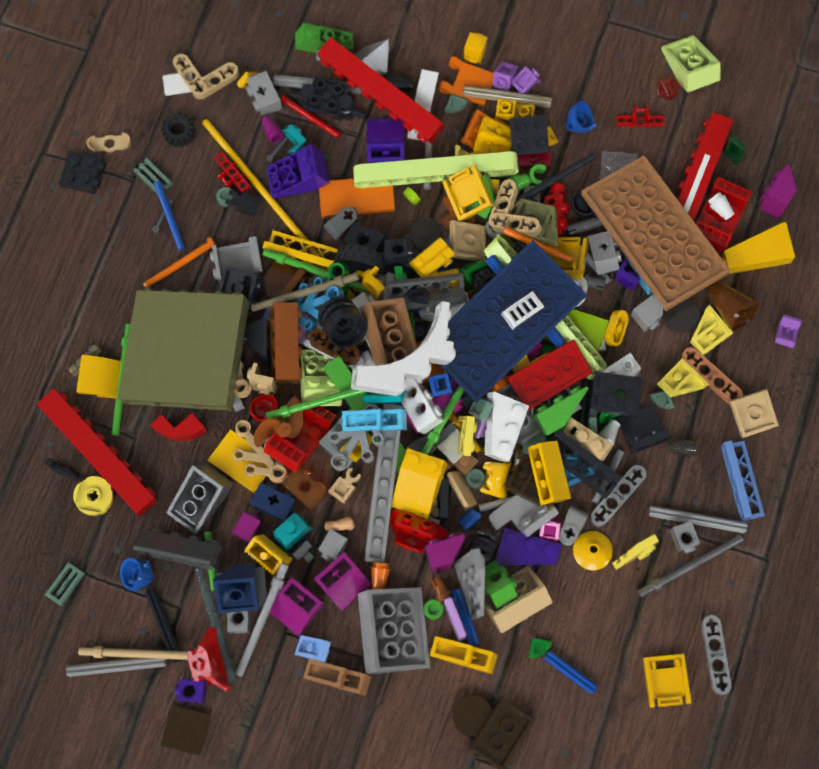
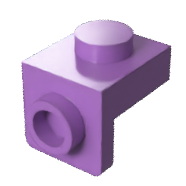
(787, 331)

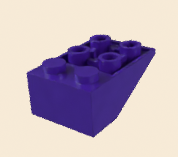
(385, 140)
(298, 173)

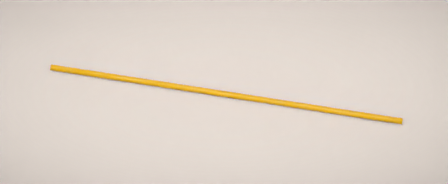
(288, 221)

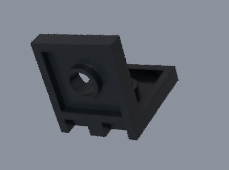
(603, 398)

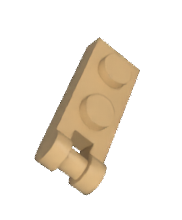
(588, 439)

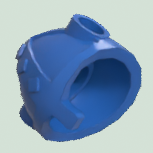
(576, 120)
(136, 573)

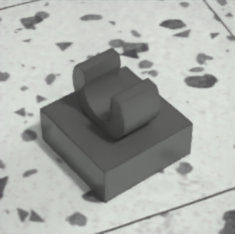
(301, 550)

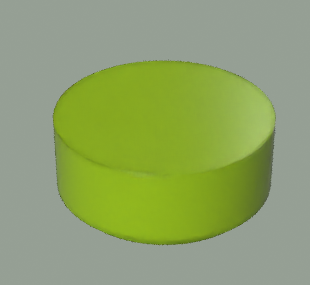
(411, 196)

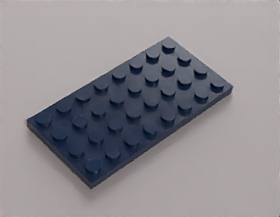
(482, 337)

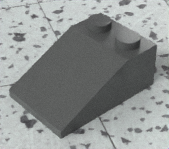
(199, 497)

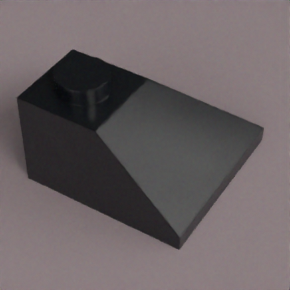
(258, 340)

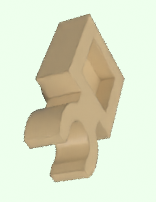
(343, 488)

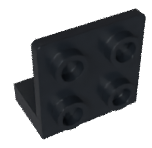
(529, 134)
(643, 431)

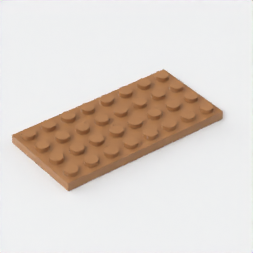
(655, 233)

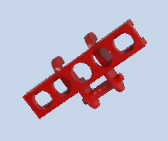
(633, 123)
(238, 180)

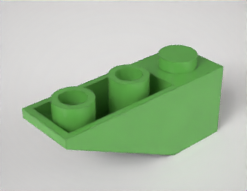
(313, 37)
(557, 415)

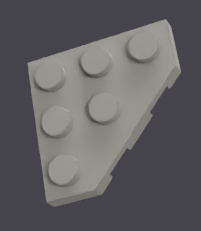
(472, 581)

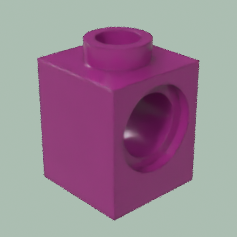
(247, 527)

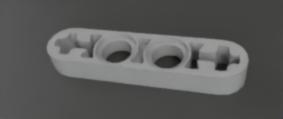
(618, 496)
(712, 655)

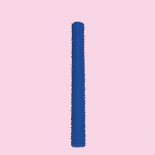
(169, 215)

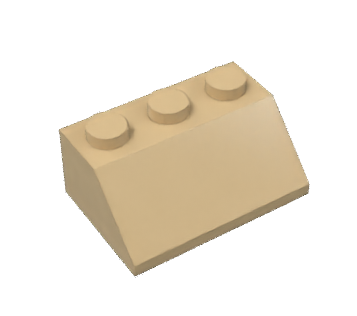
(531, 599)

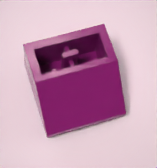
(779, 193)
(444, 553)
(342, 581)
(295, 606)

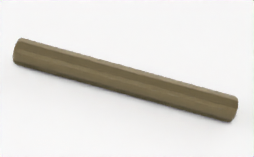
(493, 94)

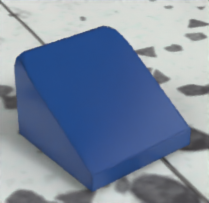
(469, 519)

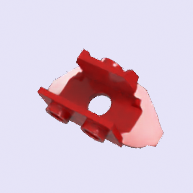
(403, 525)
(208, 662)

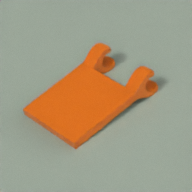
(469, 76)

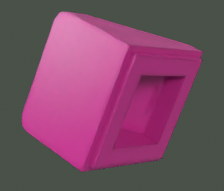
(551, 530)

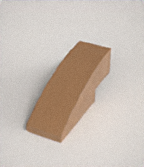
(337, 677)

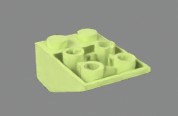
(314, 379)

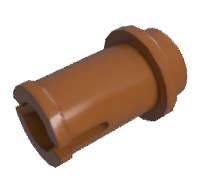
(440, 589)

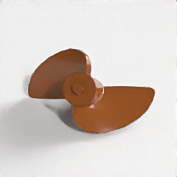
(284, 427)

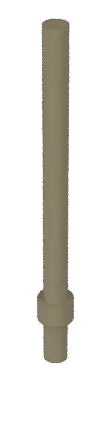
(339, 281)

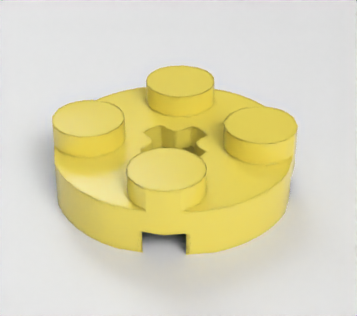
(87, 487)

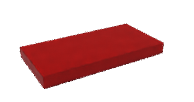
(549, 375)

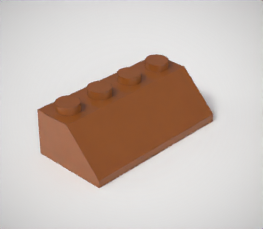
(284, 342)

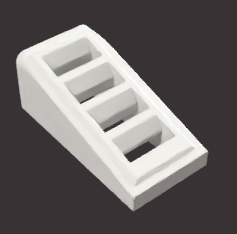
(509, 318)

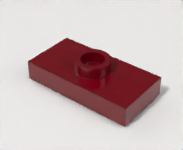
(531, 160)

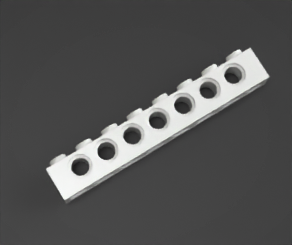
(422, 421)

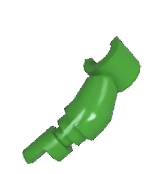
(524, 180)

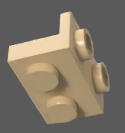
(259, 382)

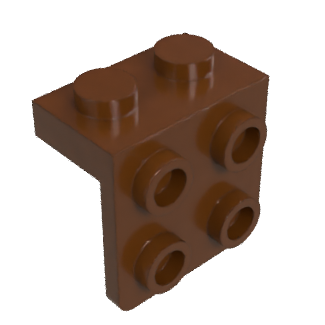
(283, 280)

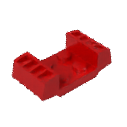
(712, 225)
(297, 451)

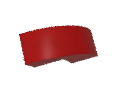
(187, 430)

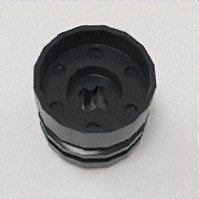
(342, 322)

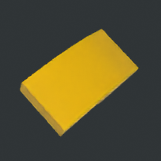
(510, 109)

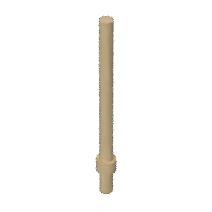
(100, 652)

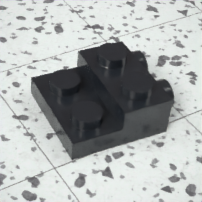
(82, 172)
(243, 282)

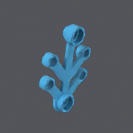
(310, 302)

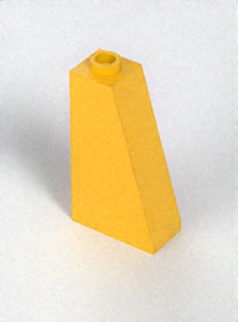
(761, 251)

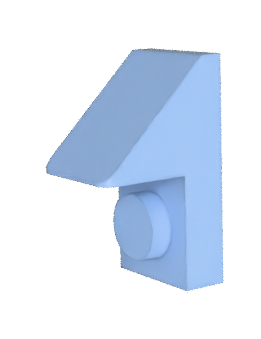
(312, 648)

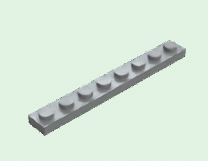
(382, 494)

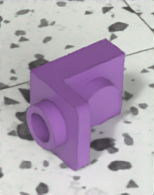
(504, 75)
(526, 79)

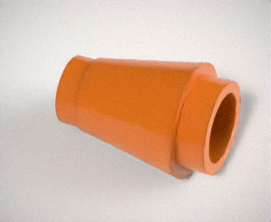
(379, 575)

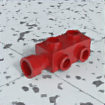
(558, 201)

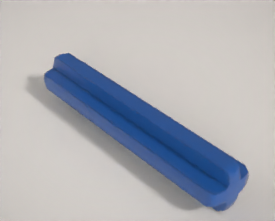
(462, 610)
(571, 672)

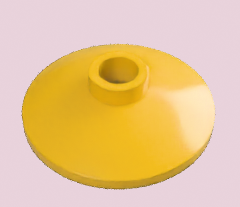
(585, 557)

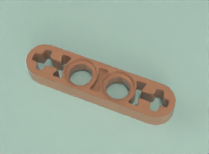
(714, 373)

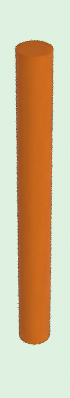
(549, 250)

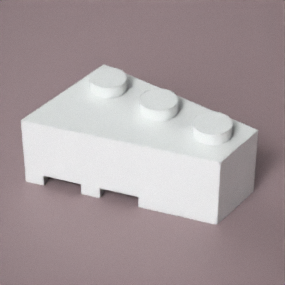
(503, 426)

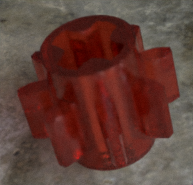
(668, 88)

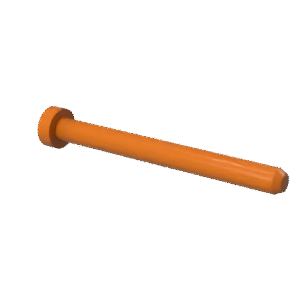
(178, 264)

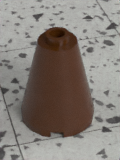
(732, 305)

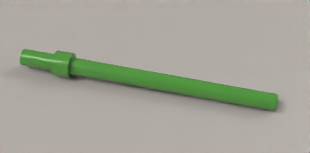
(283, 258)
(118, 404)
(286, 410)
(433, 436)

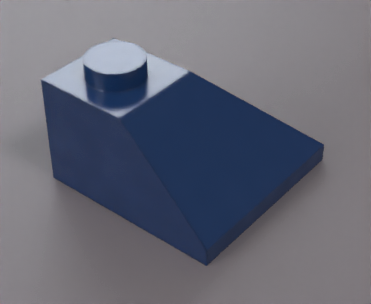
(237, 589)

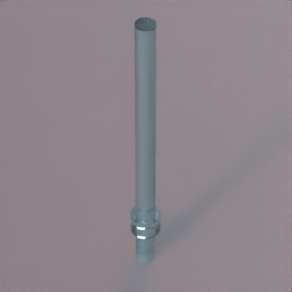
(228, 662)

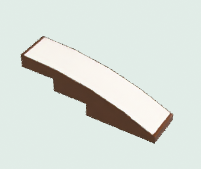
(425, 94)

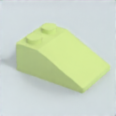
(692, 63)

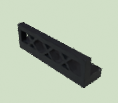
(590, 462)

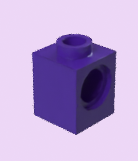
(200, 691)

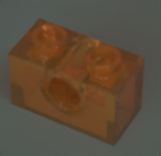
(311, 498)

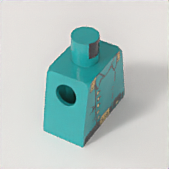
(292, 532)

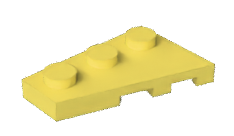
(639, 551)

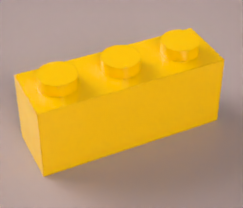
(549, 472)

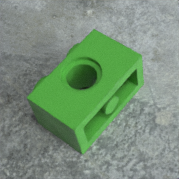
(498, 585)

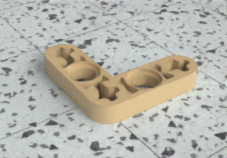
(205, 82)
(506, 216)

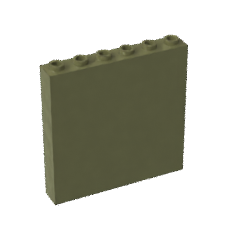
(184, 349)

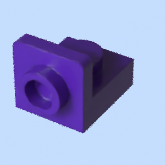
(626, 278)

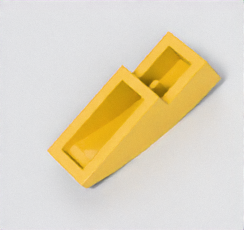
(463, 655)

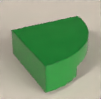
(538, 647)

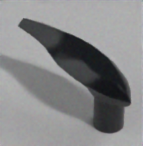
(61, 469)

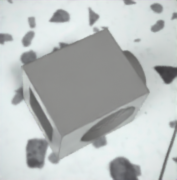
(688, 529)
(332, 546)
(243, 627)

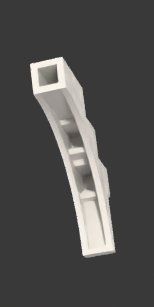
(390, 378)

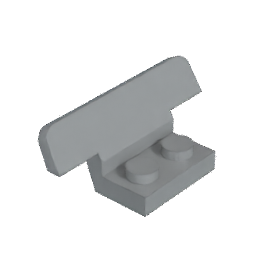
(523, 514)

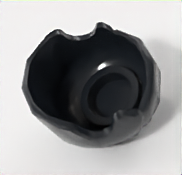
(580, 206)

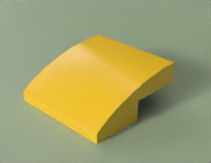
(492, 137)
(98, 376)

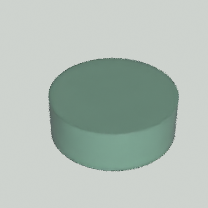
(222, 195)
(475, 478)

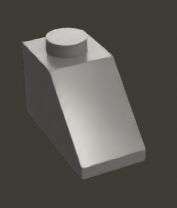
(648, 313)

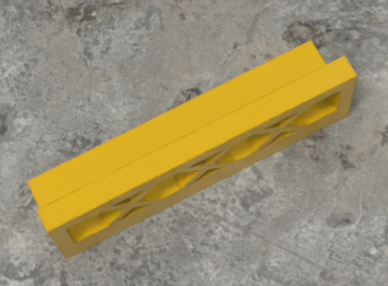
(301, 255)

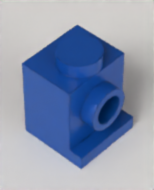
(441, 385)

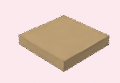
(467, 240)
(754, 413)

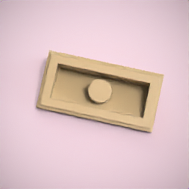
(461, 490)

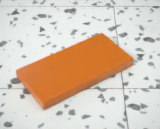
(344, 194)

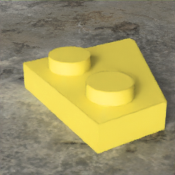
(710, 332)
(465, 436)

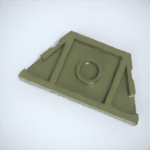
(544, 213)

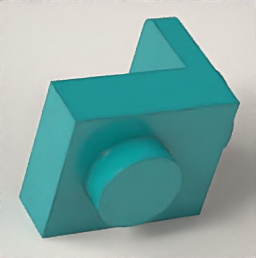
(295, 136)

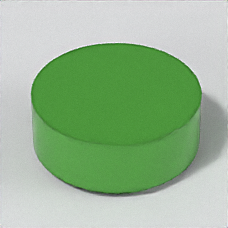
(433, 609)

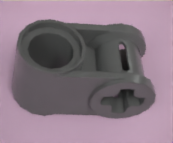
(338, 224)

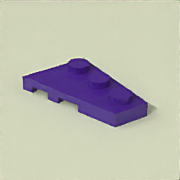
(522, 550)

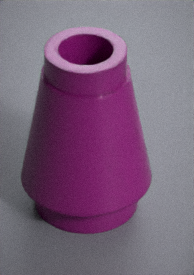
(272, 129)

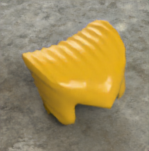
(496, 479)

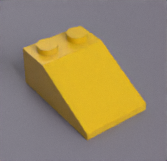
(418, 483)

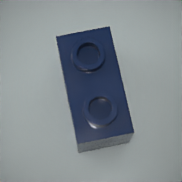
(279, 511)

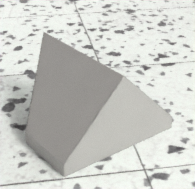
(375, 56)

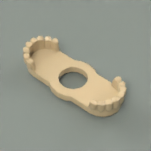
(98, 144)

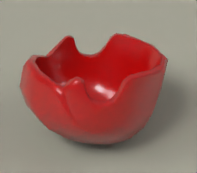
(262, 405)

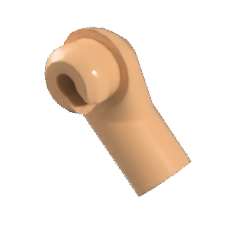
(342, 524)

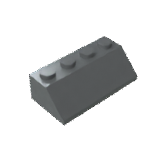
(180, 549)

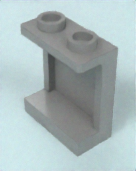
(239, 256)

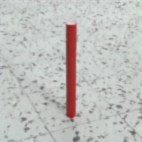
(320, 123)

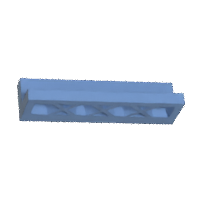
(737, 481)

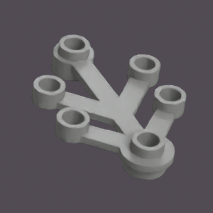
(356, 437)

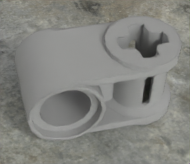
(573, 523)

